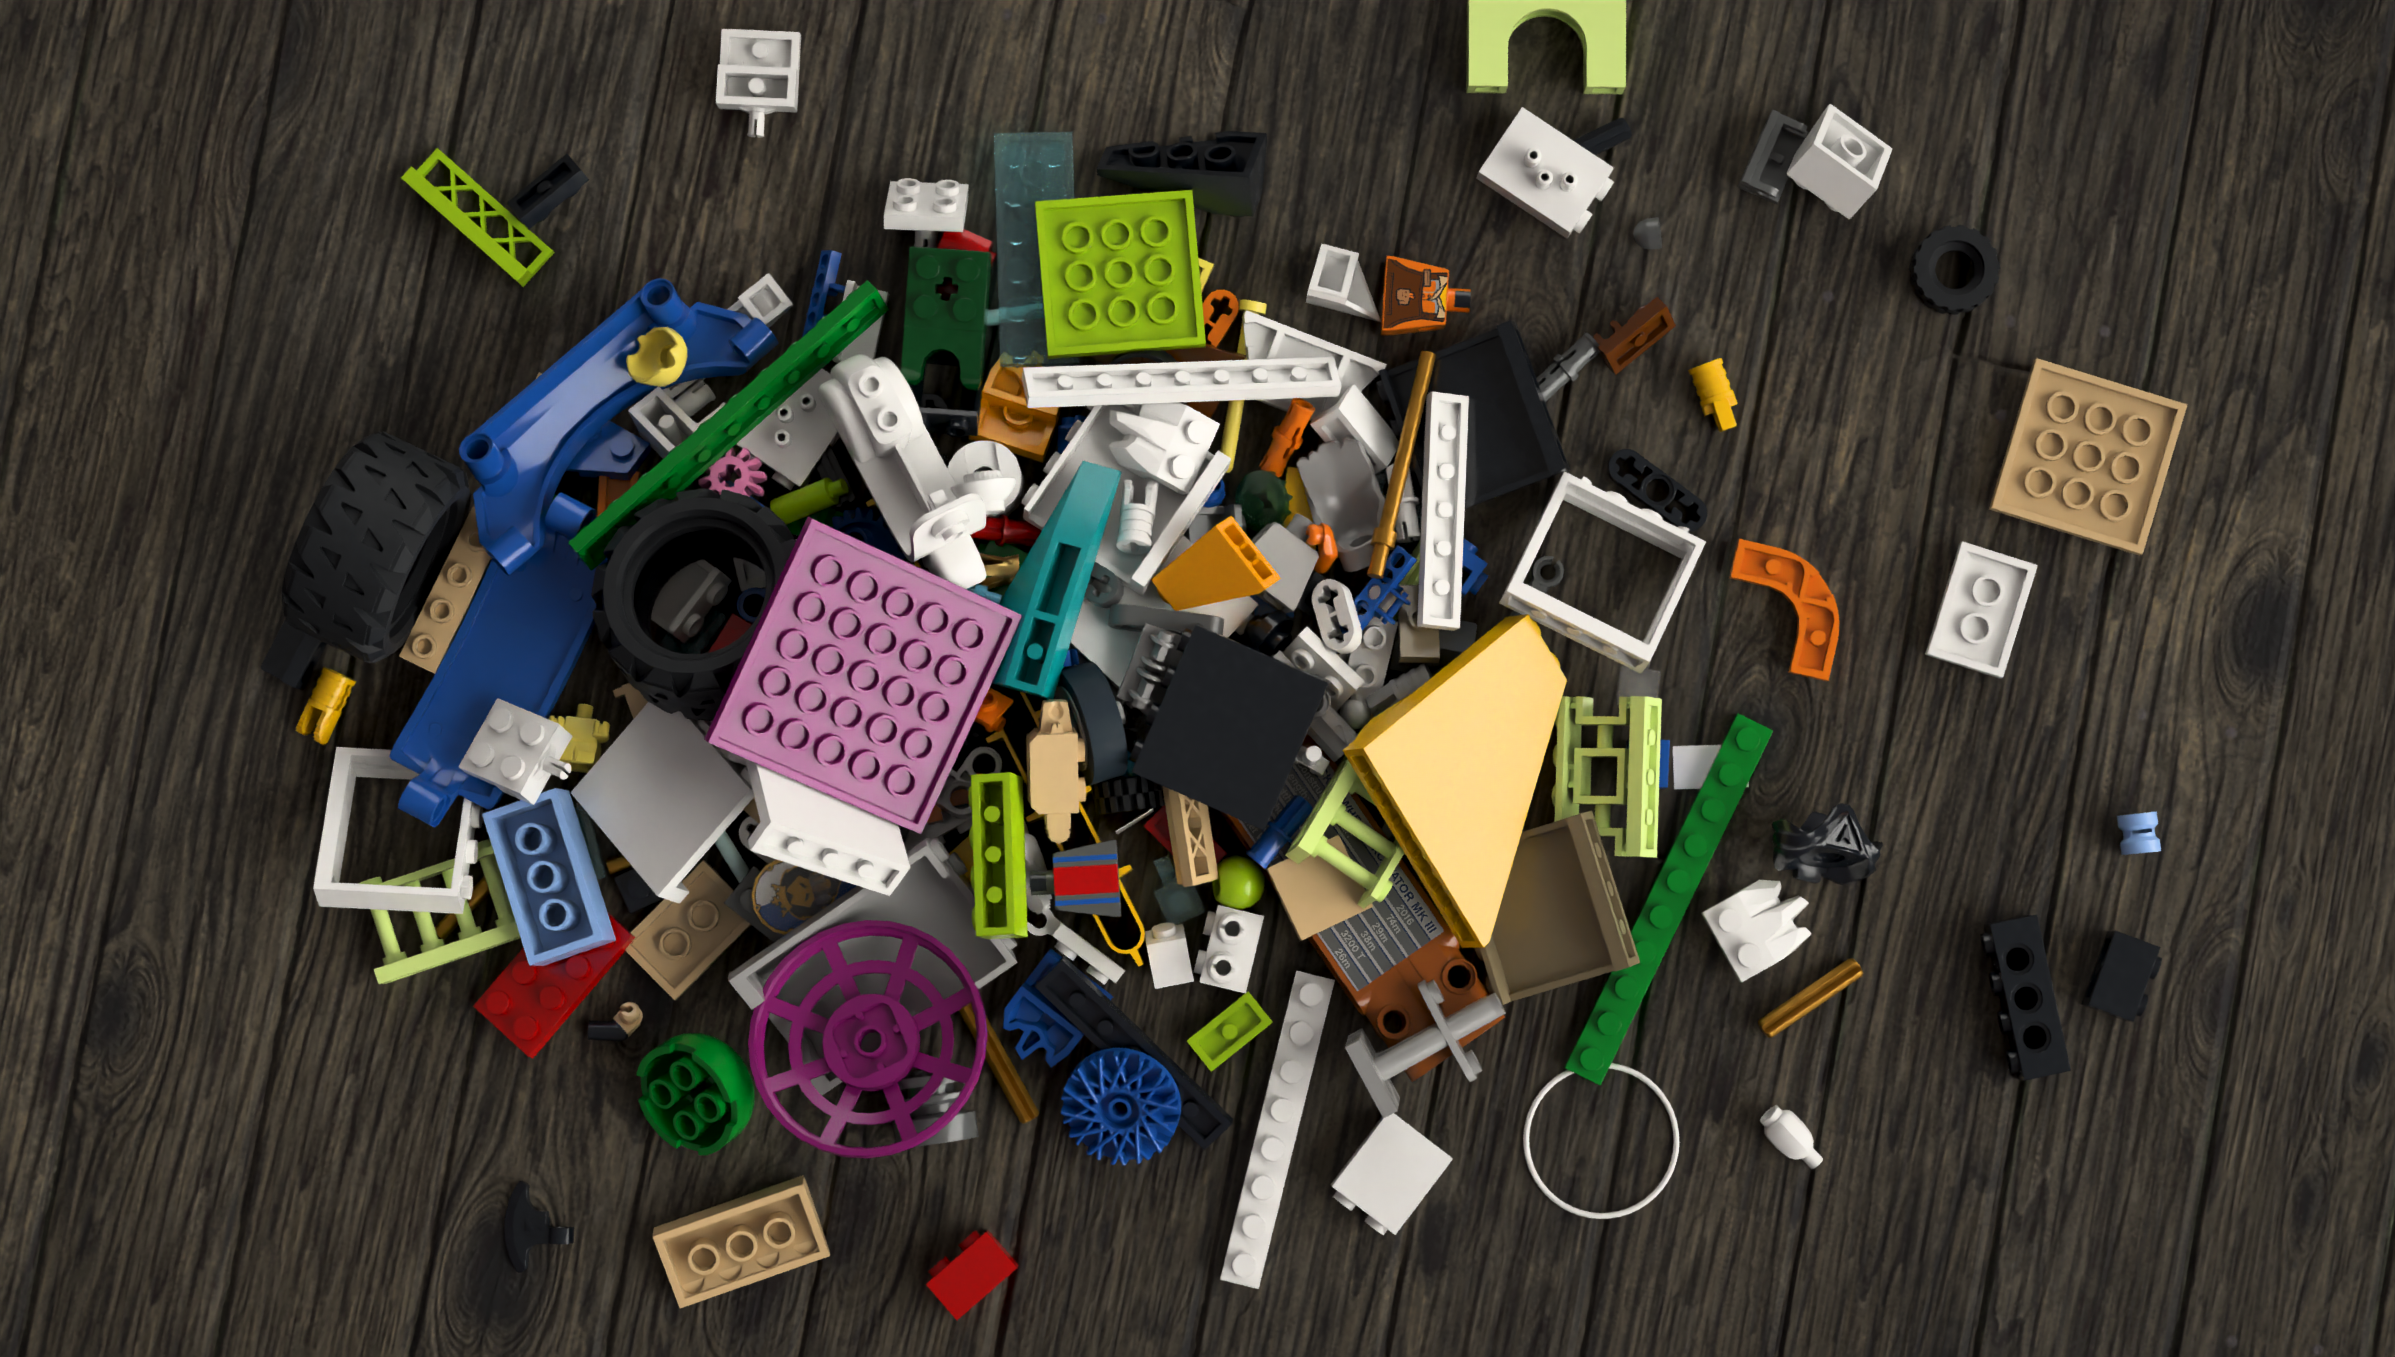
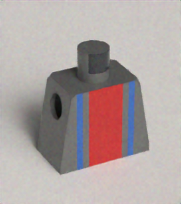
(1083, 880)

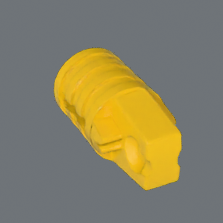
(1715, 393)

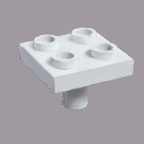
(926, 208)
(1314, 657)

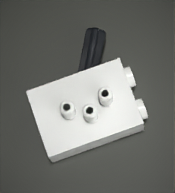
(1550, 172)
(799, 440)

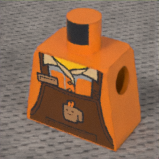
(1418, 297)

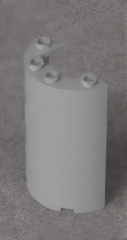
(929, 898)

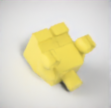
(586, 738)

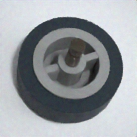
(1096, 720)

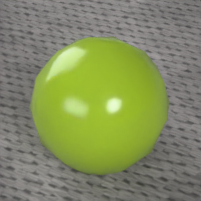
(1239, 882)

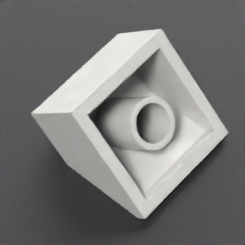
(1840, 162)

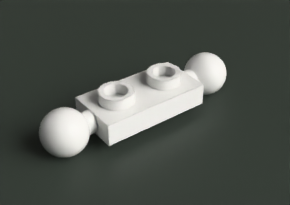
(1370, 663)

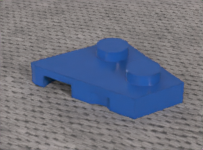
(611, 454)

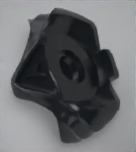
(1825, 847)

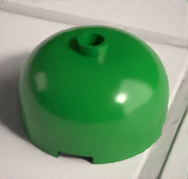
(696, 1092)

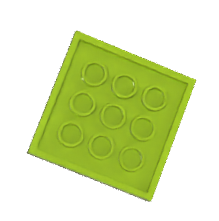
(1120, 274)

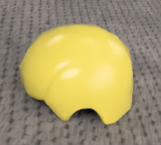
(659, 357)

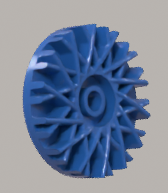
(1121, 1105)

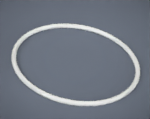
(1658, 1189)

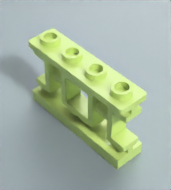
(1636, 769)

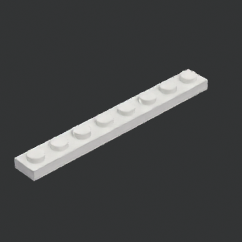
(1180, 382)
(1277, 1129)

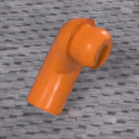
(1323, 537)

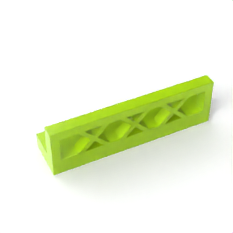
(469, 228)

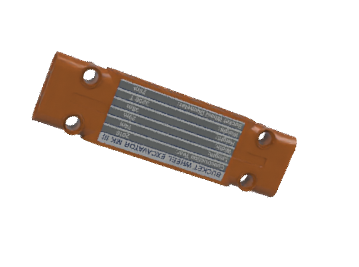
(1388, 947)

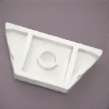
(1277, 341)

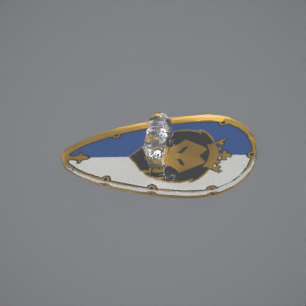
(791, 894)

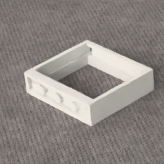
(1578, 625)
(330, 893)

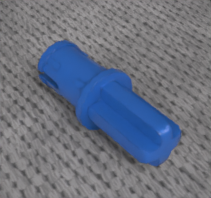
(1280, 831)

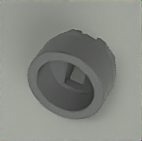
(1648, 234)

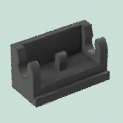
(1772, 157)

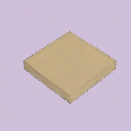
(1316, 892)

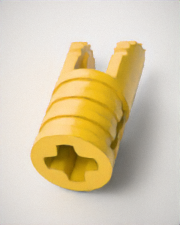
(325, 705)

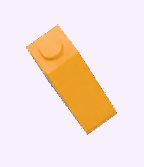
(1215, 569)

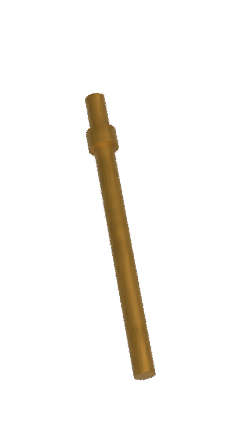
(1384, 535)

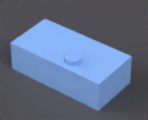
(549, 877)

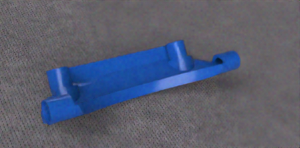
(538, 433)

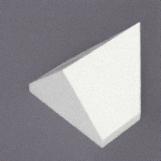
(1340, 284)

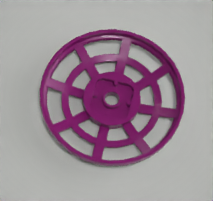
(849, 1026)

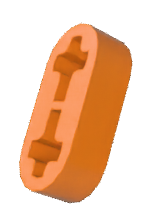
(1224, 323)

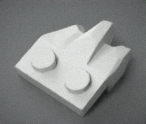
(1163, 443)
(1756, 927)

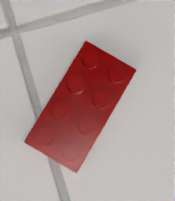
(536, 1000)

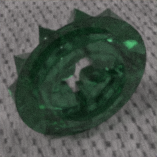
(1261, 483)

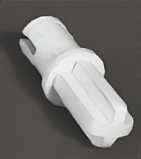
(1407, 519)

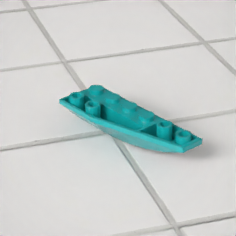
(1054, 583)

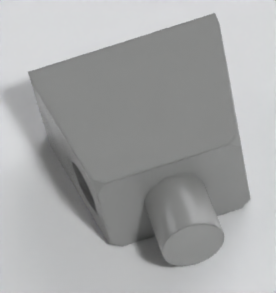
(1291, 560)

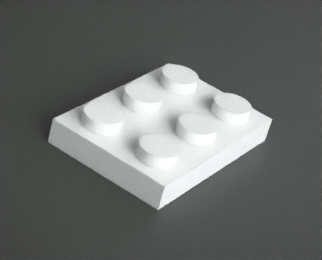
(1981, 609)

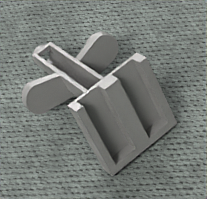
(1379, 1067)

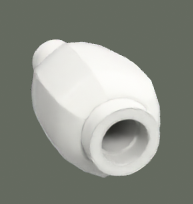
(1790, 1136)

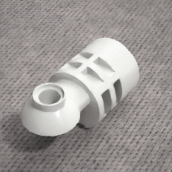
(991, 473)

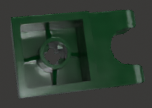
(946, 325)

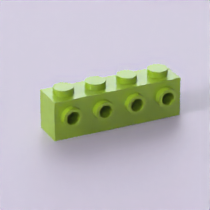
(998, 855)

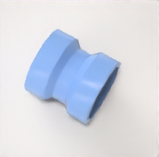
(2138, 833)

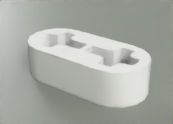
(1344, 614)

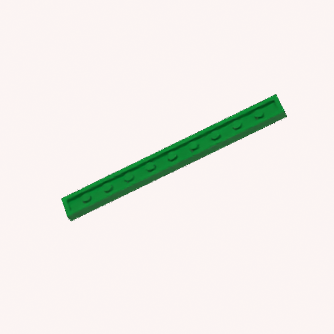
(734, 419)
(1670, 897)

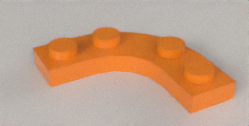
(1809, 597)

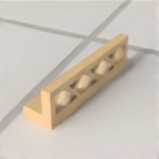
(1190, 839)

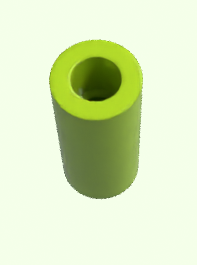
(808, 499)

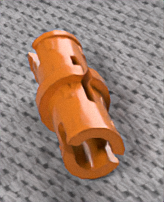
(1287, 436)

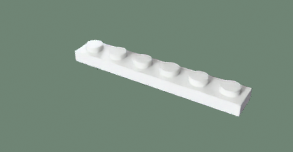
(1443, 511)

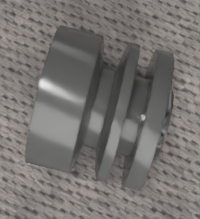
(960, 1128)

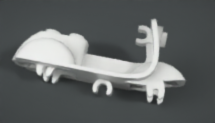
(904, 469)

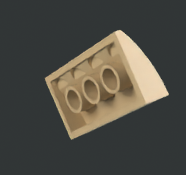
(741, 1241)

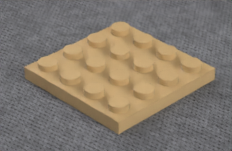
(2088, 456)

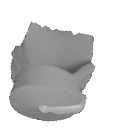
(1345, 497)

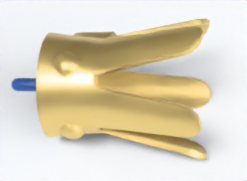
(1000, 568)

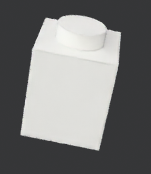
(1168, 955)

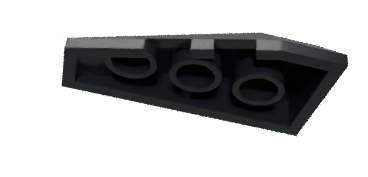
(1220, 172)

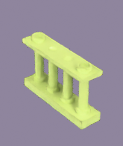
(1331, 811)
(434, 950)

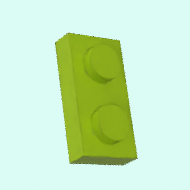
(1229, 1031)

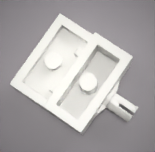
(758, 74)
(517, 751)

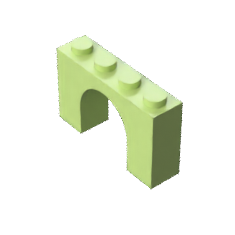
(1596, 22)

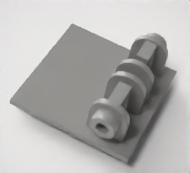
(1148, 667)

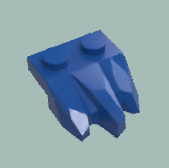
(1040, 1019)

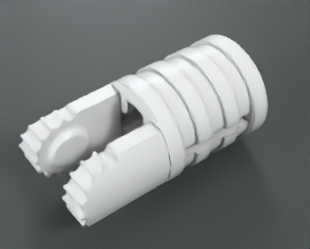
(1136, 519)

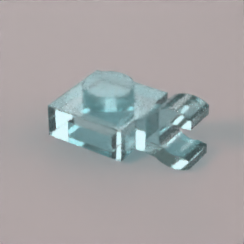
(1176, 901)

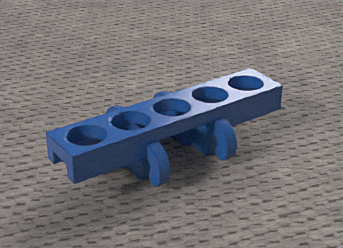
(823, 287)
(1392, 586)

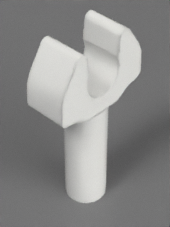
(1313, 759)

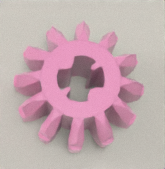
(745, 469)

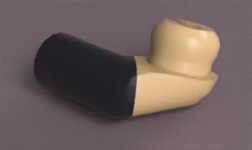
(620, 1027)

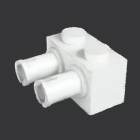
(668, 421)
(1230, 948)

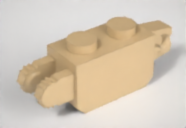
(1053, 769)

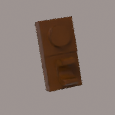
(1636, 336)

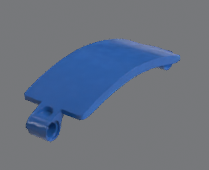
(510, 647)

